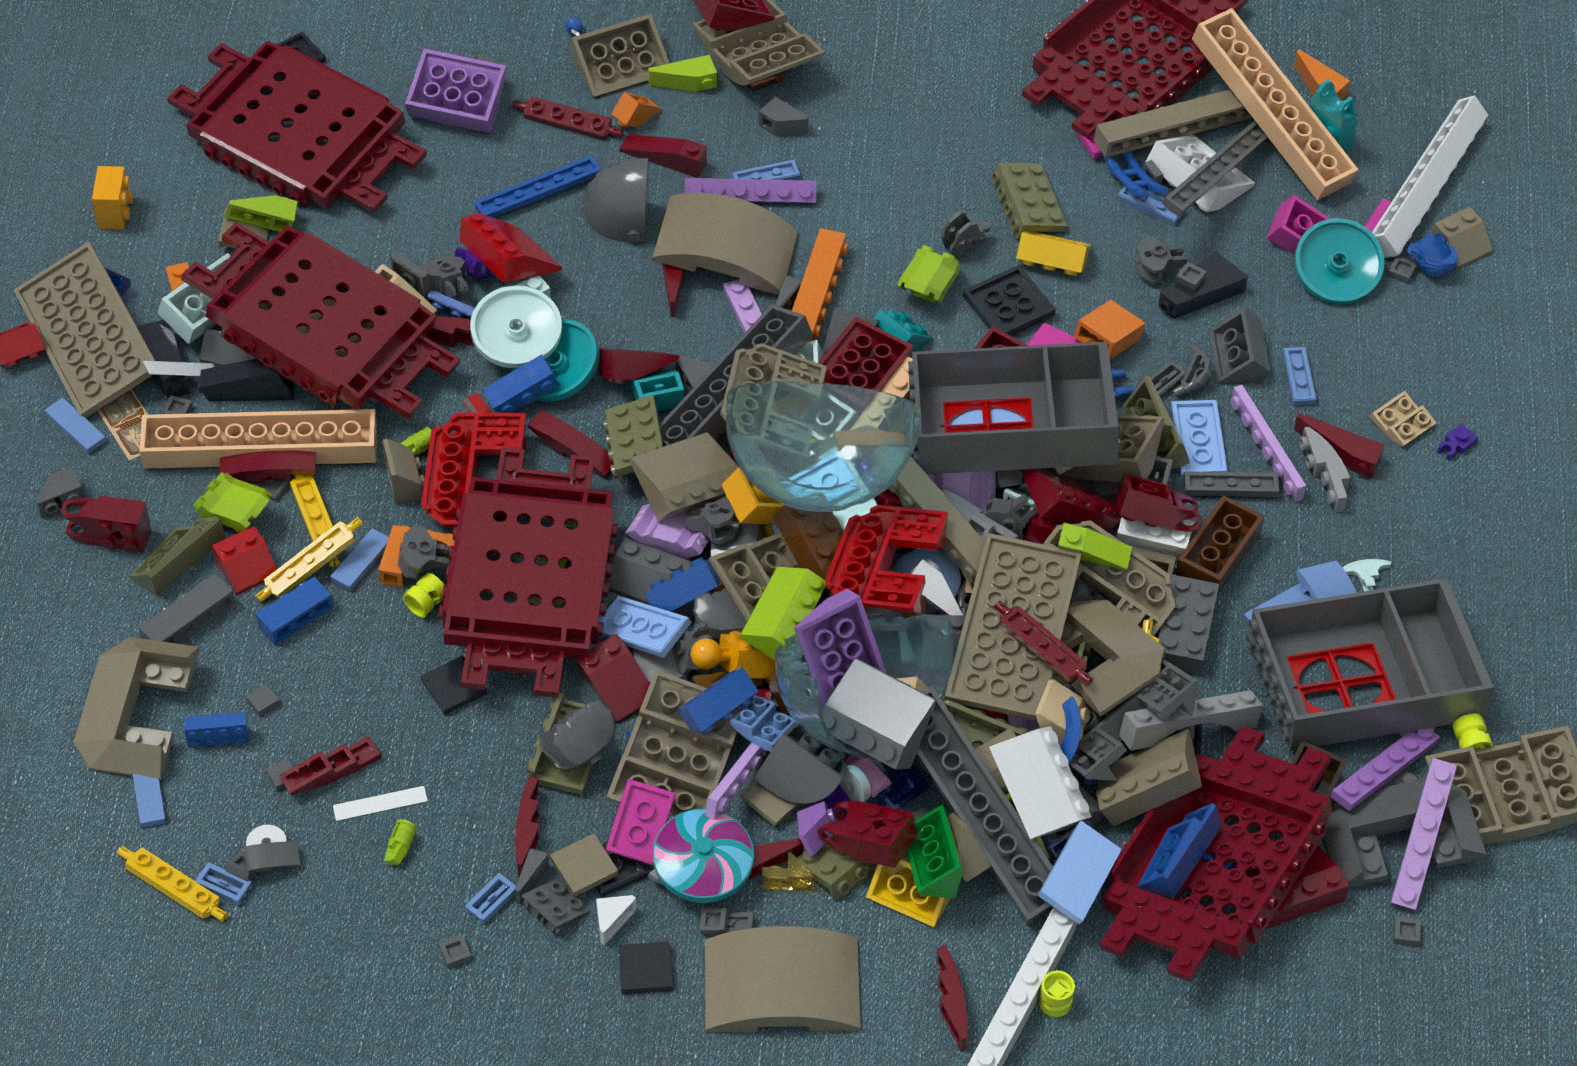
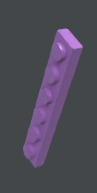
(756, 190)
(1384, 767)

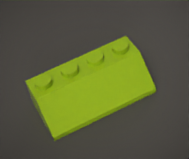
(783, 604)

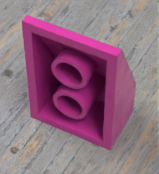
(1292, 221)

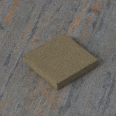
(584, 864)

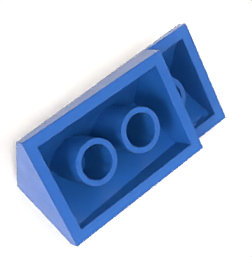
(1180, 852)

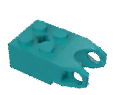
(1336, 115)

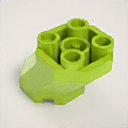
(930, 274)
(232, 501)

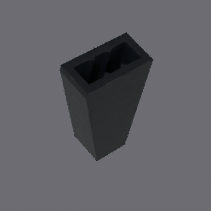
(1221, 282)
(164, 348)
(245, 382)

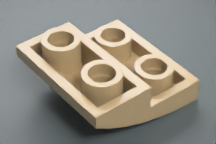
(1402, 419)

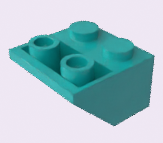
(901, 326)
(663, 385)

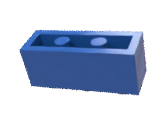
(521, 386)
(684, 586)
(294, 610)
(718, 701)

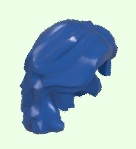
(1434, 255)

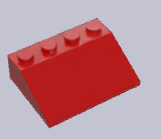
(505, 248)

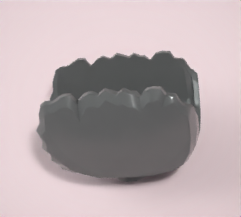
(719, 612)
(579, 736)

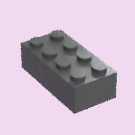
(1189, 624)

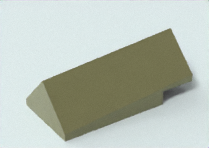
(1147, 402)
(178, 554)

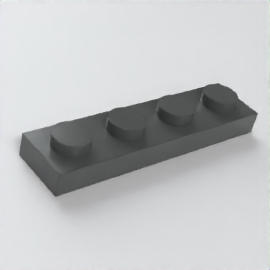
(1231, 484)

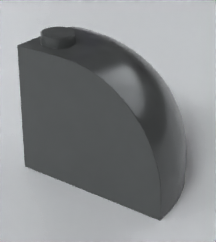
(619, 201)
(801, 768)

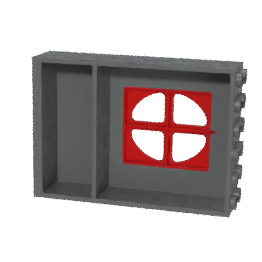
(1055, 388)
(1403, 632)

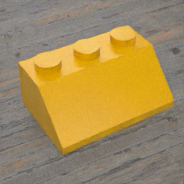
(1053, 252)
(898, 891)

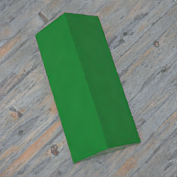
(935, 856)

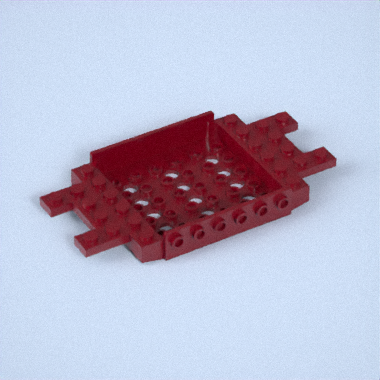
(1084, 37)
(344, 166)
(377, 366)
(518, 634)
(1242, 787)

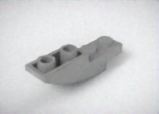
(1326, 463)
(976, 519)

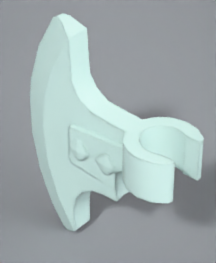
(1367, 571)

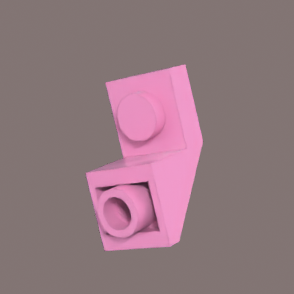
(875, 776)

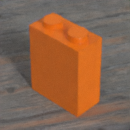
(1111, 325)

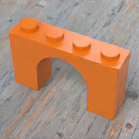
(388, 570)

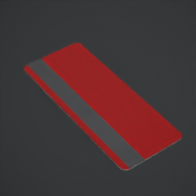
(476, 404)

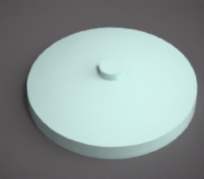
(515, 326)

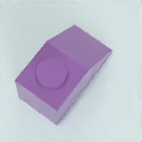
(808, 823)

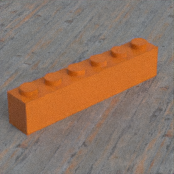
(821, 278)

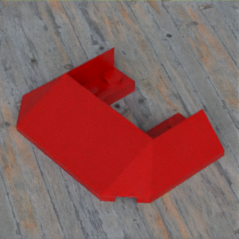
(456, 454)
(869, 547)

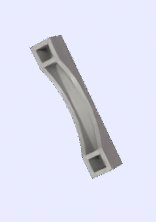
(1146, 728)

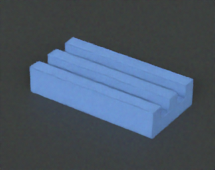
(240, 893)
(485, 912)

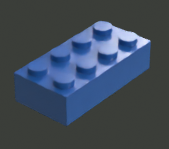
(216, 729)

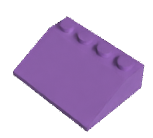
(456, 91)
(834, 638)

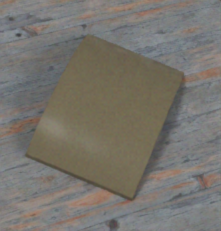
(758, 49)
(726, 238)
(748, 569)
(667, 752)
(1519, 785)
(781, 980)

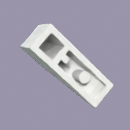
(936, 589)

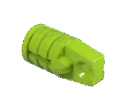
(419, 441)
(400, 841)

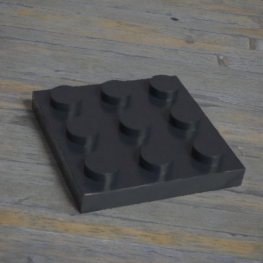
(1009, 301)

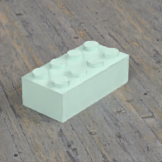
(186, 308)

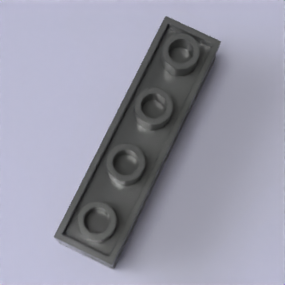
(190, 612)

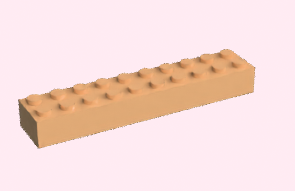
(1274, 104)
(207, 437)

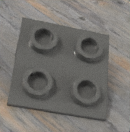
(554, 905)

